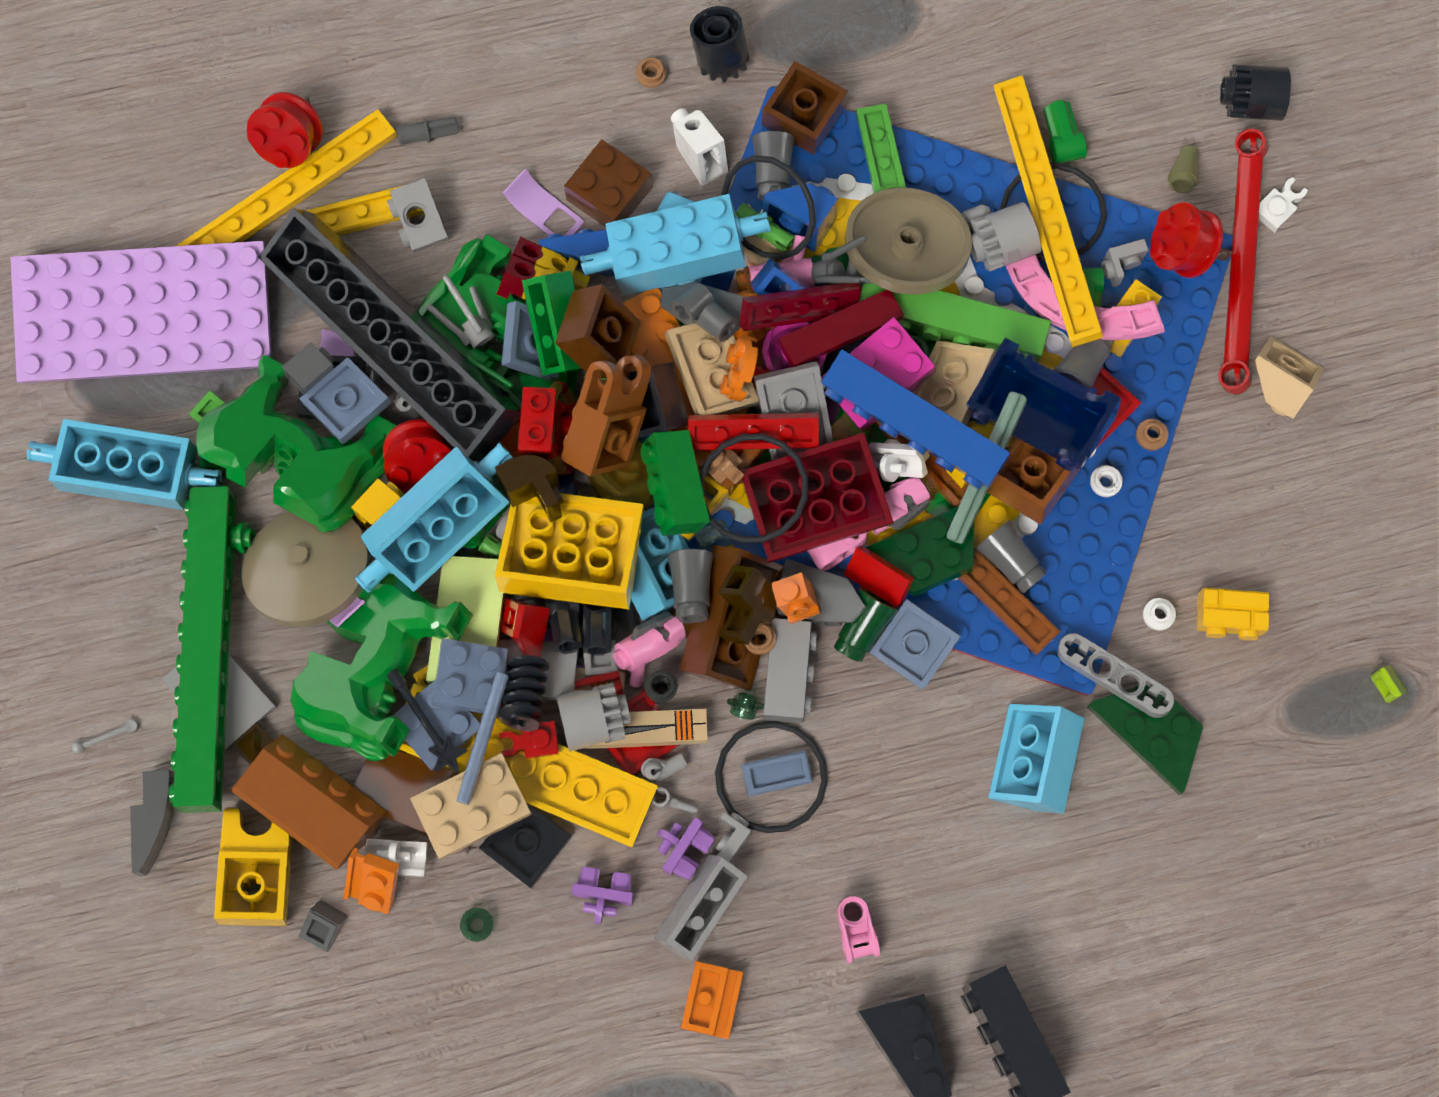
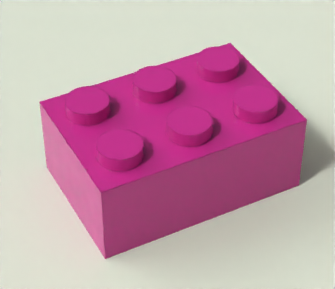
(894, 356)

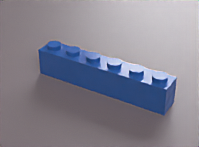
(915, 420)

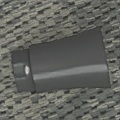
(776, 145)
(1085, 362)
(1012, 556)
(691, 583)

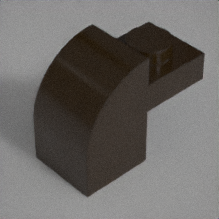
(529, 478)
(751, 602)

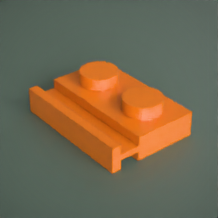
(371, 881)
(712, 1000)

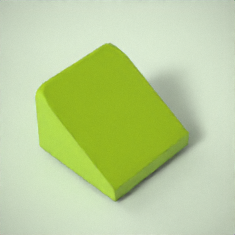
(1388, 683)

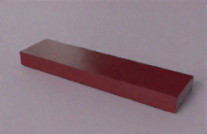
(796, 305)
(839, 328)

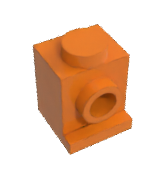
(796, 597)

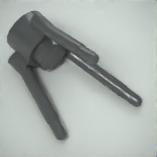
(831, 271)

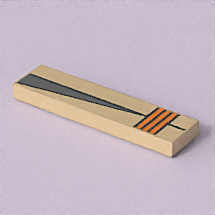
(662, 728)

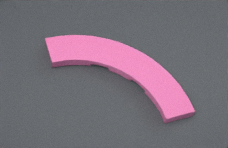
(1115, 322)

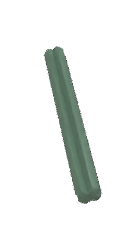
(973, 497)

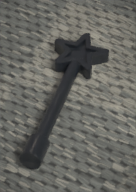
(444, 750)

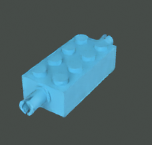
(675, 245)
(123, 464)
(434, 519)

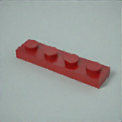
(795, 429)

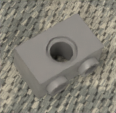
(417, 196)

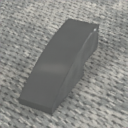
(151, 820)

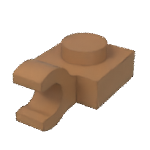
(725, 467)

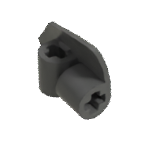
(706, 306)
(834, 594)

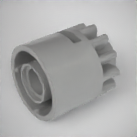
(1004, 237)
(593, 716)

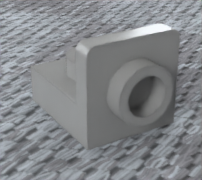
(1123, 256)
(732, 844)

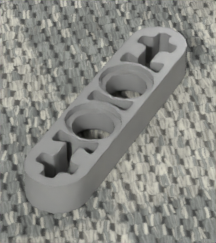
(1112, 680)

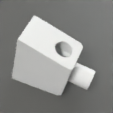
(699, 145)

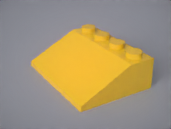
(577, 558)

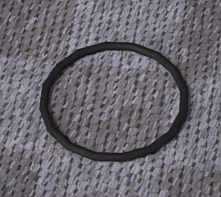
(1087, 179)
(811, 207)
(758, 539)
(764, 725)

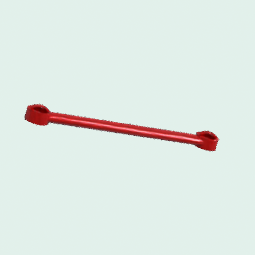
(1243, 261)

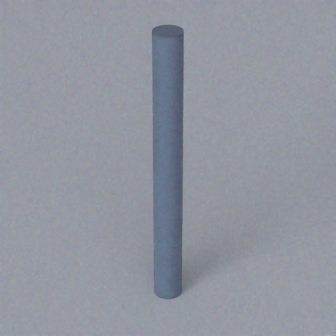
(482, 738)

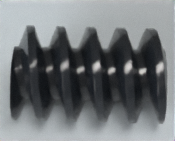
(523, 692)

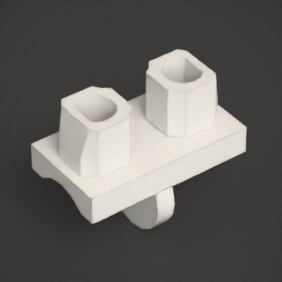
(897, 459)
(408, 854)

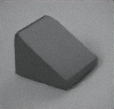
(322, 925)

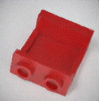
(536, 421)

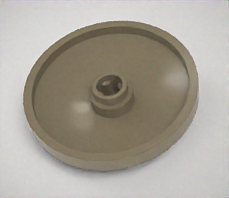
(912, 241)
(303, 573)

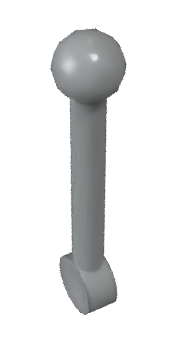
(130, 726)

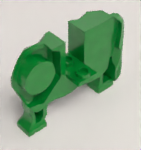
(476, 267)
(316, 473)
(349, 702)

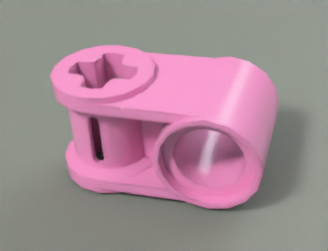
(832, 554)
(857, 932)

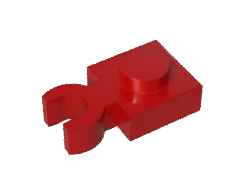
(534, 743)

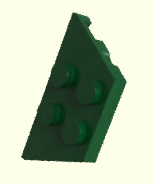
(928, 553)
(1162, 743)

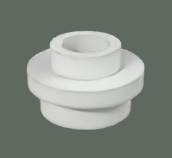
(1106, 472)
(1157, 623)

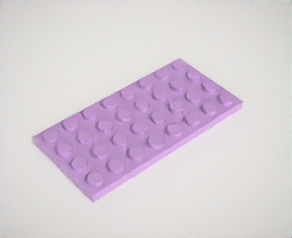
(140, 312)

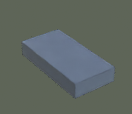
(776, 773)

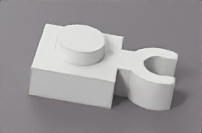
(1279, 207)

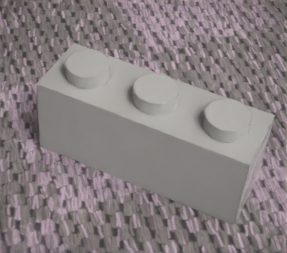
(789, 672)
(700, 907)

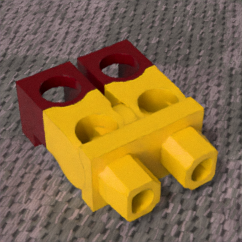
(534, 260)

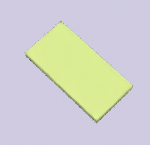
(473, 584)

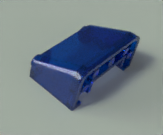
(1058, 412)

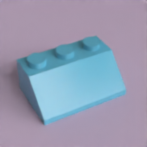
(653, 578)
(1037, 757)

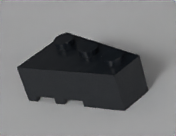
(909, 1044)

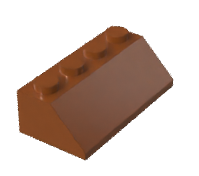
(309, 801)

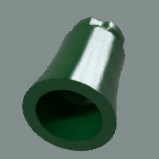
(859, 637)

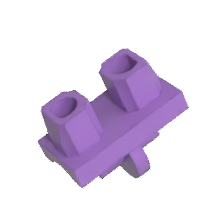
(678, 862)
(588, 888)

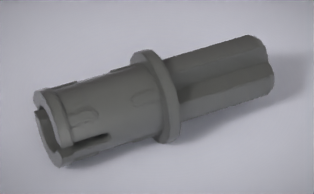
(427, 130)

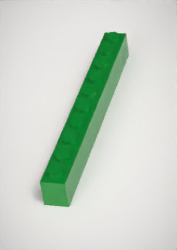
(204, 651)

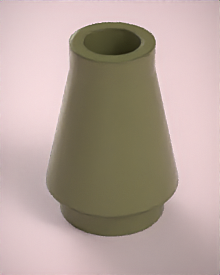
(1184, 172)

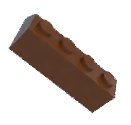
(705, 651)

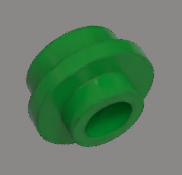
(241, 537)

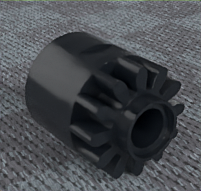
(719, 42)
(1256, 92)

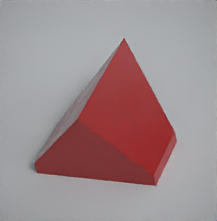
(525, 625)

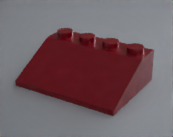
(841, 500)

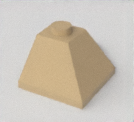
(1286, 377)

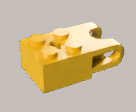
(249, 860)

